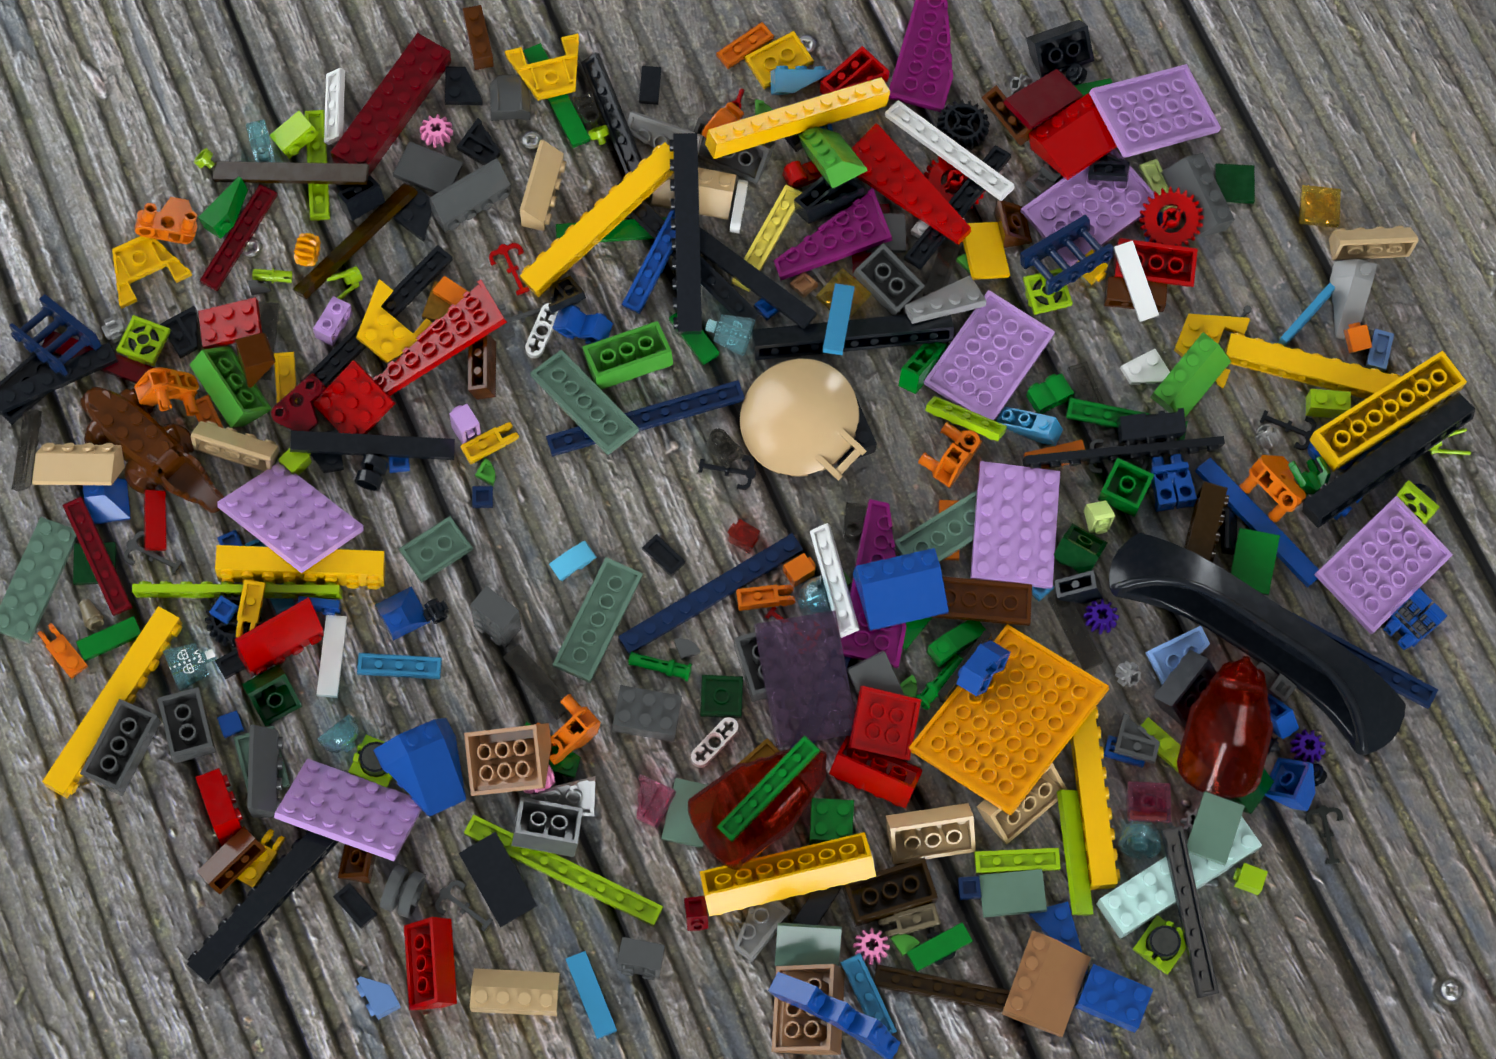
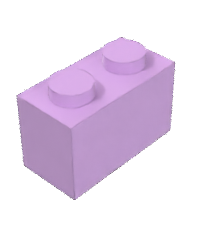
(464, 423)

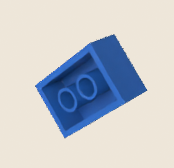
(1114, 998)

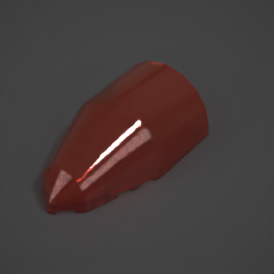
(1228, 733)
(720, 797)

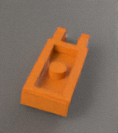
(764, 597)
(63, 652)

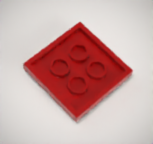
(354, 401)
(884, 723)

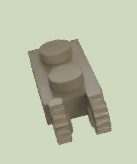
(911, 920)

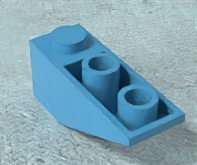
(788, 81)
(1031, 425)

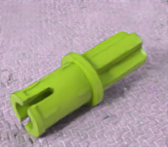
(272, 275)

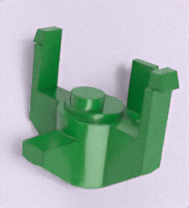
(1312, 480)

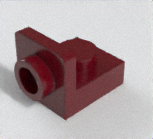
(696, 913)

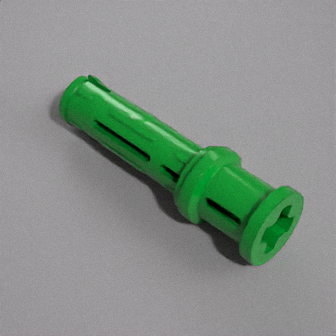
(669, 667)
(932, 688)

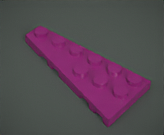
(843, 235)

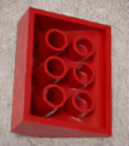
(1072, 138)
(279, 638)

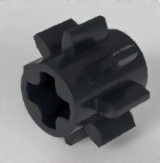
(435, 611)

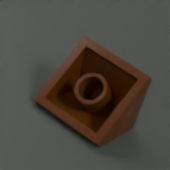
(1012, 224)
(254, 356)
(356, 865)

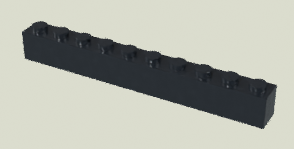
(686, 233)
(861, 335)
(1388, 459)
(260, 905)

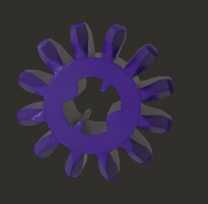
(1101, 624)
(1304, 739)

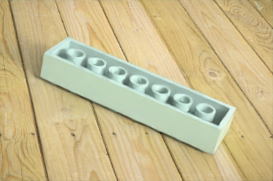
(1153, 891)

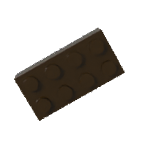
(1206, 520)
(890, 892)

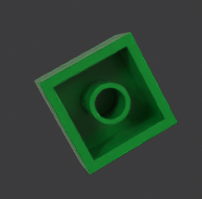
(1126, 487)
(830, 819)

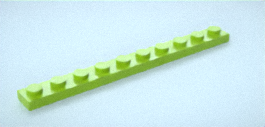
(207, 589)
(570, 874)

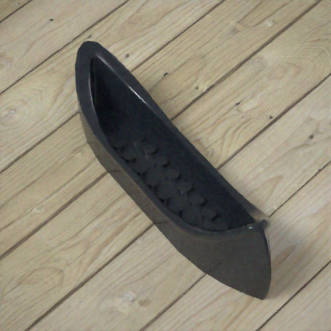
(1321, 668)

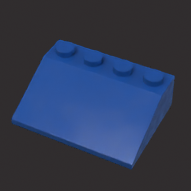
(901, 589)

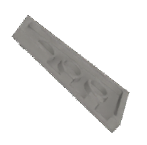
(654, 131)
(949, 300)

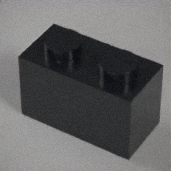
(361, 198)

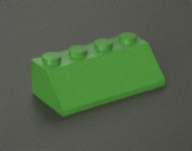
(831, 155)
(628, 355)
(1192, 376)
(226, 385)

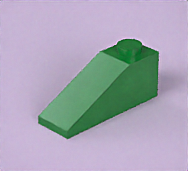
(225, 209)
(920, 365)
(954, 642)

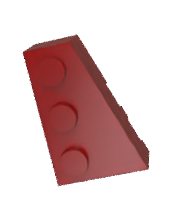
(854, 70)
(220, 804)

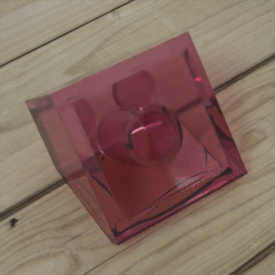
(1148, 802)

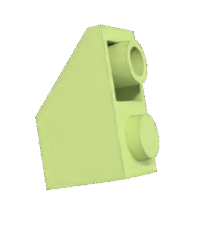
(1099, 517)

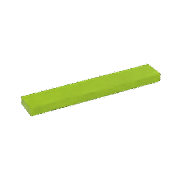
(317, 153)
(1075, 852)

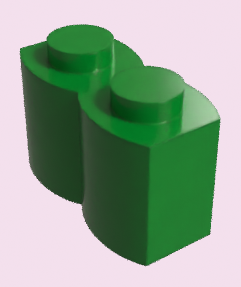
(1049, 393)

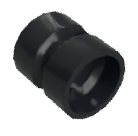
(370, 475)

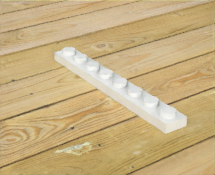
(949, 150)

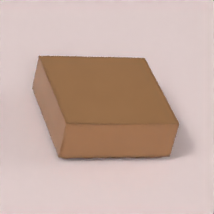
(803, 284)

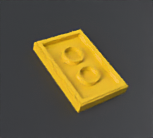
(782, 52)
(986, 252)

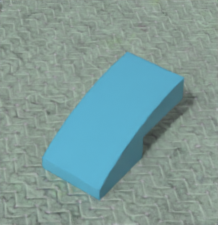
(572, 560)

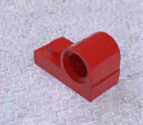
(800, 175)

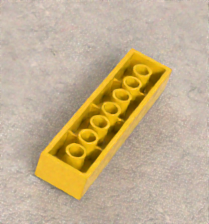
(1387, 411)
(262, 564)
(788, 874)

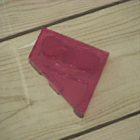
(653, 801)

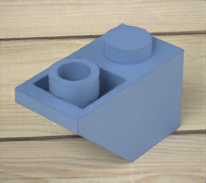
(380, 997)

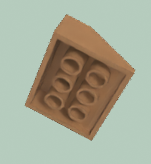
(508, 759)
(1046, 984)
(800, 1031)

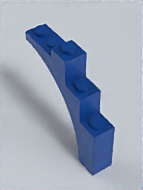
(835, 1012)

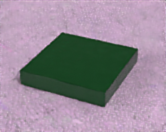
(1236, 182)
(81, 569)
(721, 696)

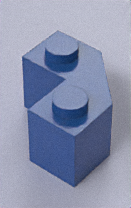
(574, 323)
(981, 667)

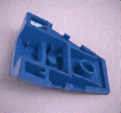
(426, 765)

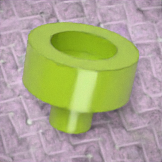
(599, 133)
(204, 158)

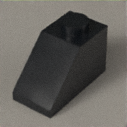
(1079, 588)

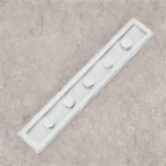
(834, 579)

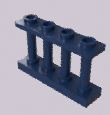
(1064, 238)
(61, 318)

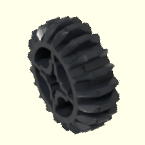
(963, 115)
(218, 631)

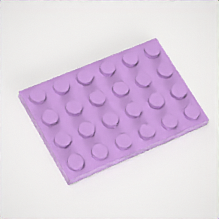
(1154, 110)
(1107, 204)
(989, 357)
(290, 517)
(1015, 524)
(1383, 565)
(349, 809)

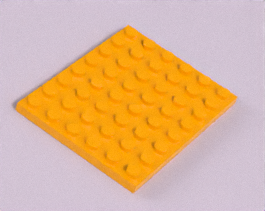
(1016, 728)

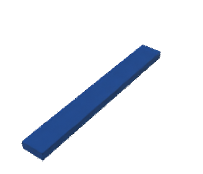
(1259, 521)

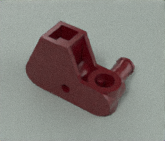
(302, 415)

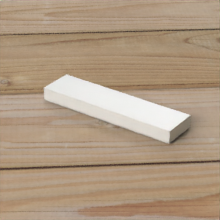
(334, 106)
(1136, 281)
(331, 656)

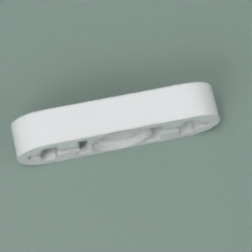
(739, 204)
(531, 341)
(700, 749)

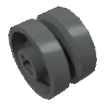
(403, 891)

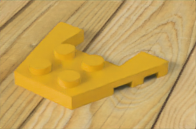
(550, 76)
(139, 259)
(1213, 327)
(382, 331)

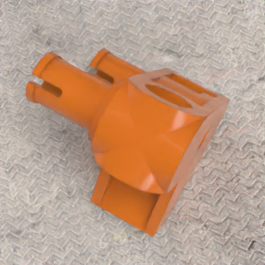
(173, 223)
(163, 384)
(956, 456)
(1275, 472)
(566, 737)

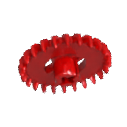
(941, 168)
(1183, 204)

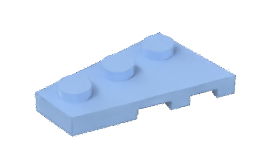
(1169, 654)

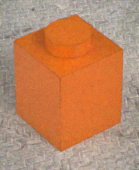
(1357, 337)
(799, 569)

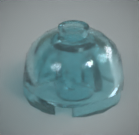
(814, 596)
(340, 736)
(1140, 839)

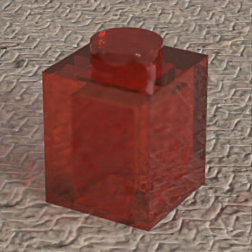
(743, 535)

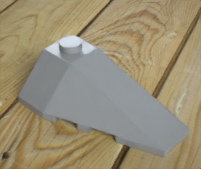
(1352, 288)

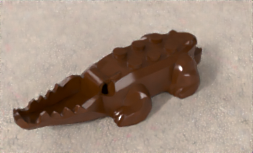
(148, 447)

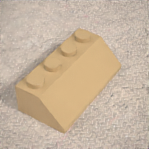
(542, 186)
(715, 193)
(1372, 243)
(234, 446)
(77, 464)
(1036, 802)
(931, 833)
(514, 992)

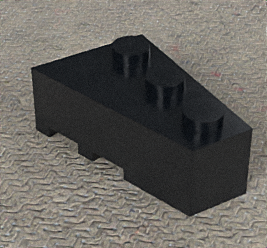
(822, 200)
(1151, 427)

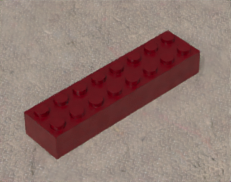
(392, 103)

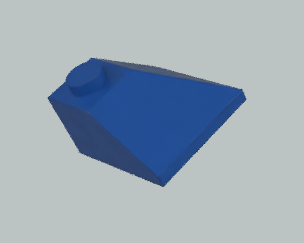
(108, 502)
(401, 613)
(1292, 783)

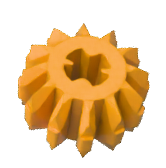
(307, 249)

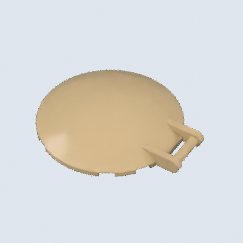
(801, 419)

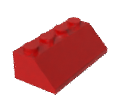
(1163, 262)
(876, 774)
(430, 963)

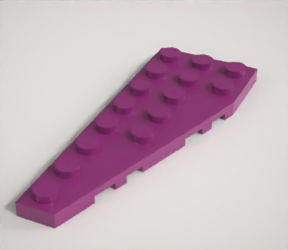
(925, 59)
(874, 545)

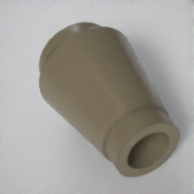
(91, 615)

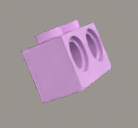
(332, 321)

